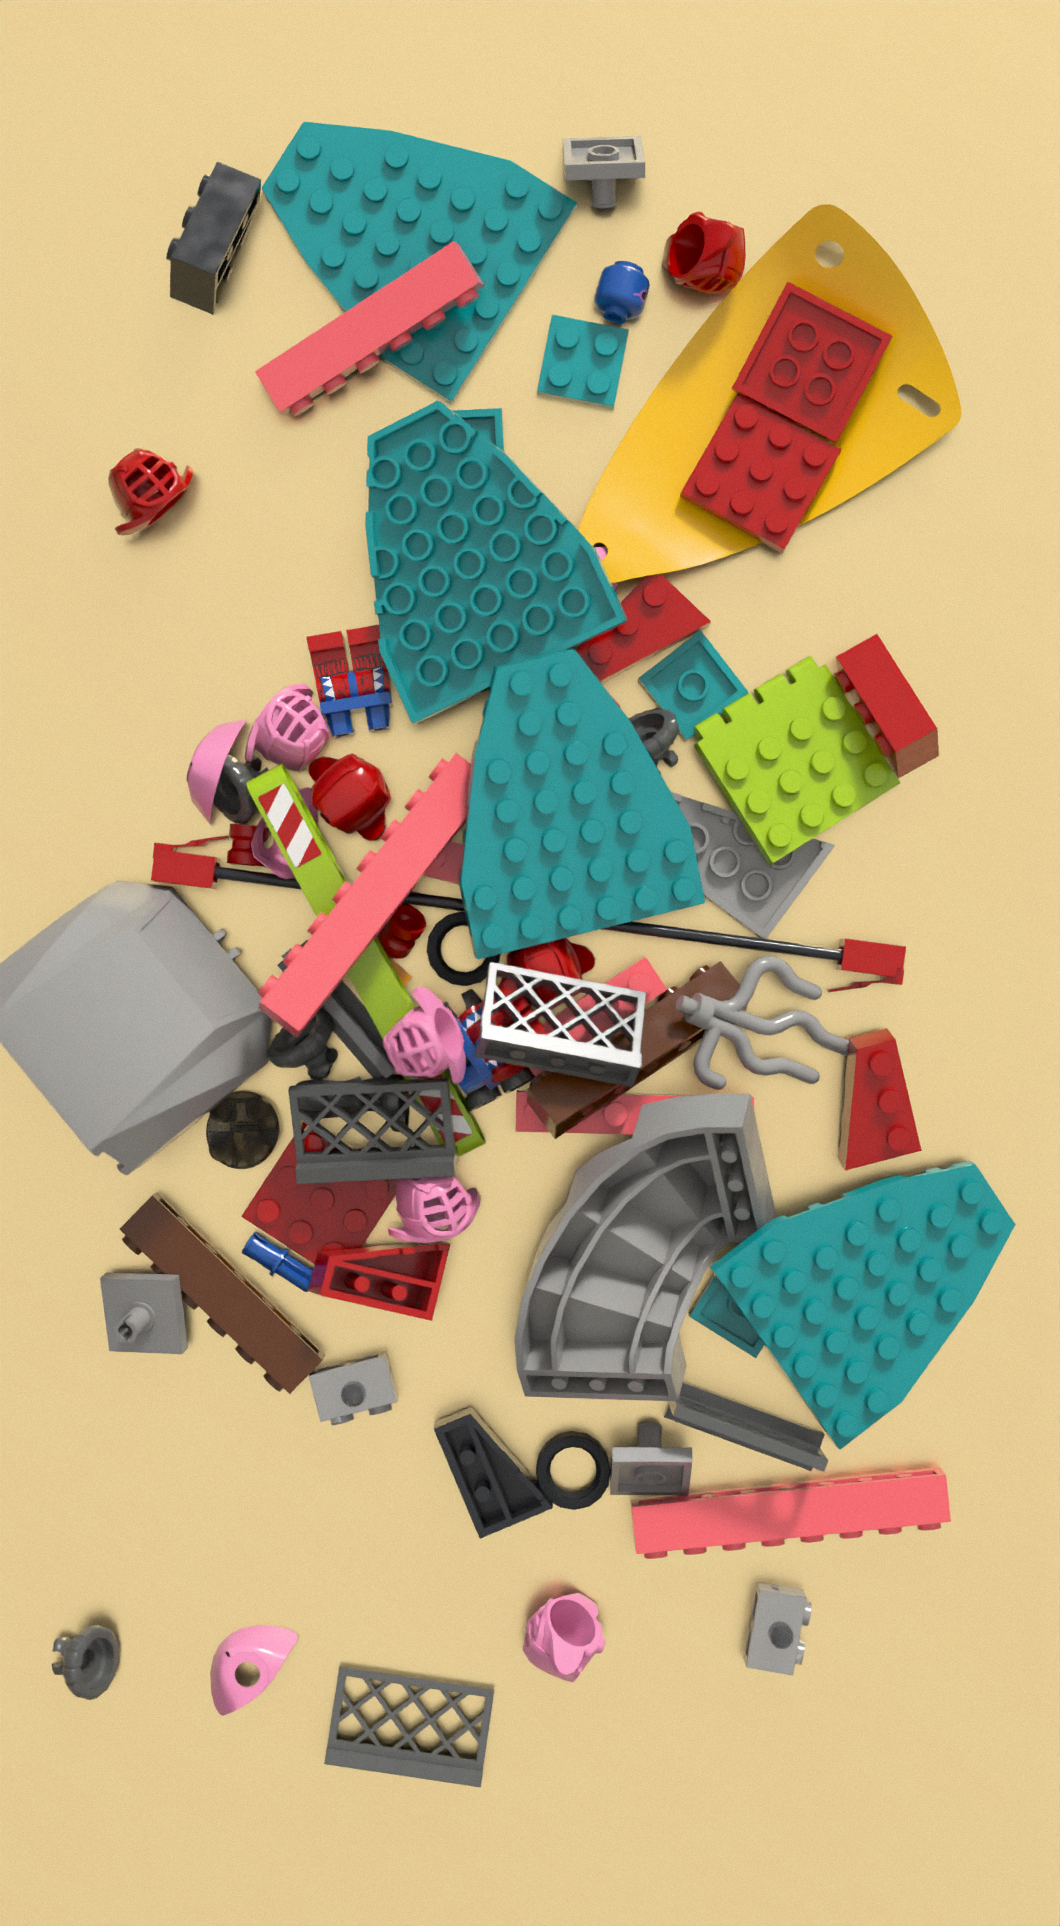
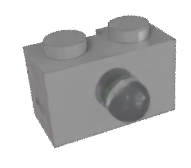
(354, 1388)
(776, 1628)

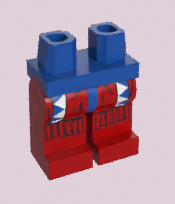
(354, 691)
(485, 1071)

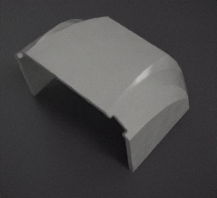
(131, 1019)

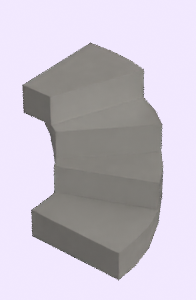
(634, 1247)

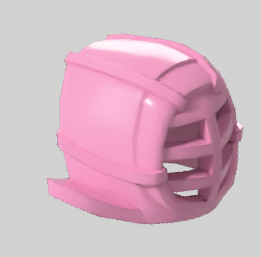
(289, 729)
(427, 1040)
(430, 1204)
(564, 1636)

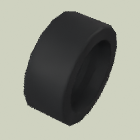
(439, 965)
(573, 1500)

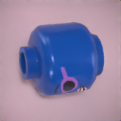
(621, 292)

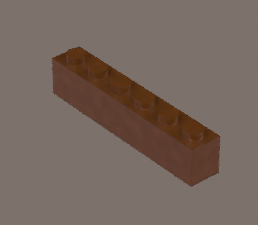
(567, 1100)
(222, 1293)

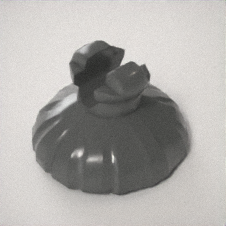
(657, 732)
(232, 792)
(307, 1048)
(88, 1661)

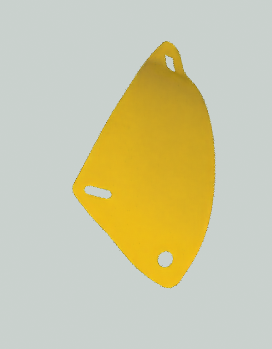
(638, 496)

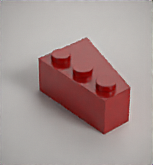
(656, 621)
(888, 705)
(877, 1105)
(385, 1277)

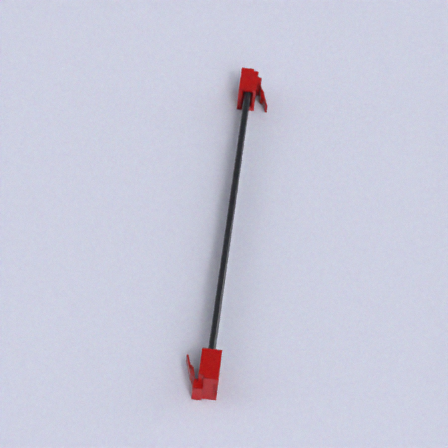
(851, 956)

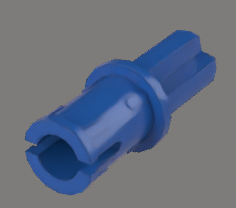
(277, 1261)

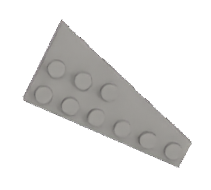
(736, 872)

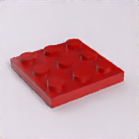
(811, 362)
(760, 473)
(317, 1214)

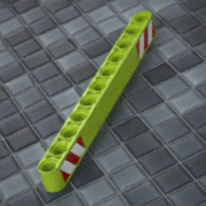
(373, 972)

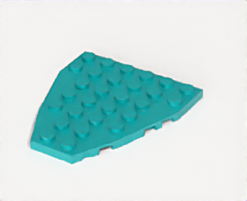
(384, 201)
(470, 563)
(566, 814)
(867, 1287)

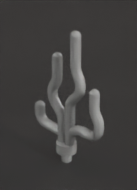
(720, 1016)

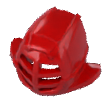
(706, 254)
(145, 488)
(350, 795)
(553, 957)

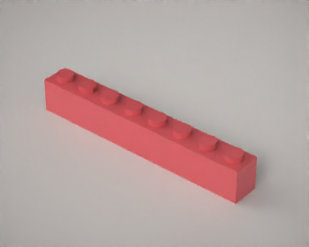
(370, 900)
(790, 1511)

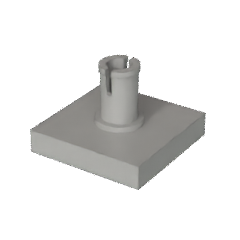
(603, 162)
(144, 1313)
(650, 1466)

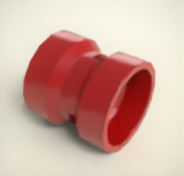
(241, 849)
(401, 931)

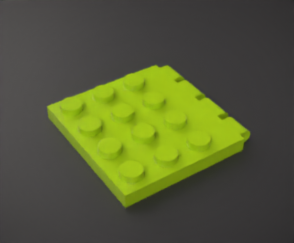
(793, 758)

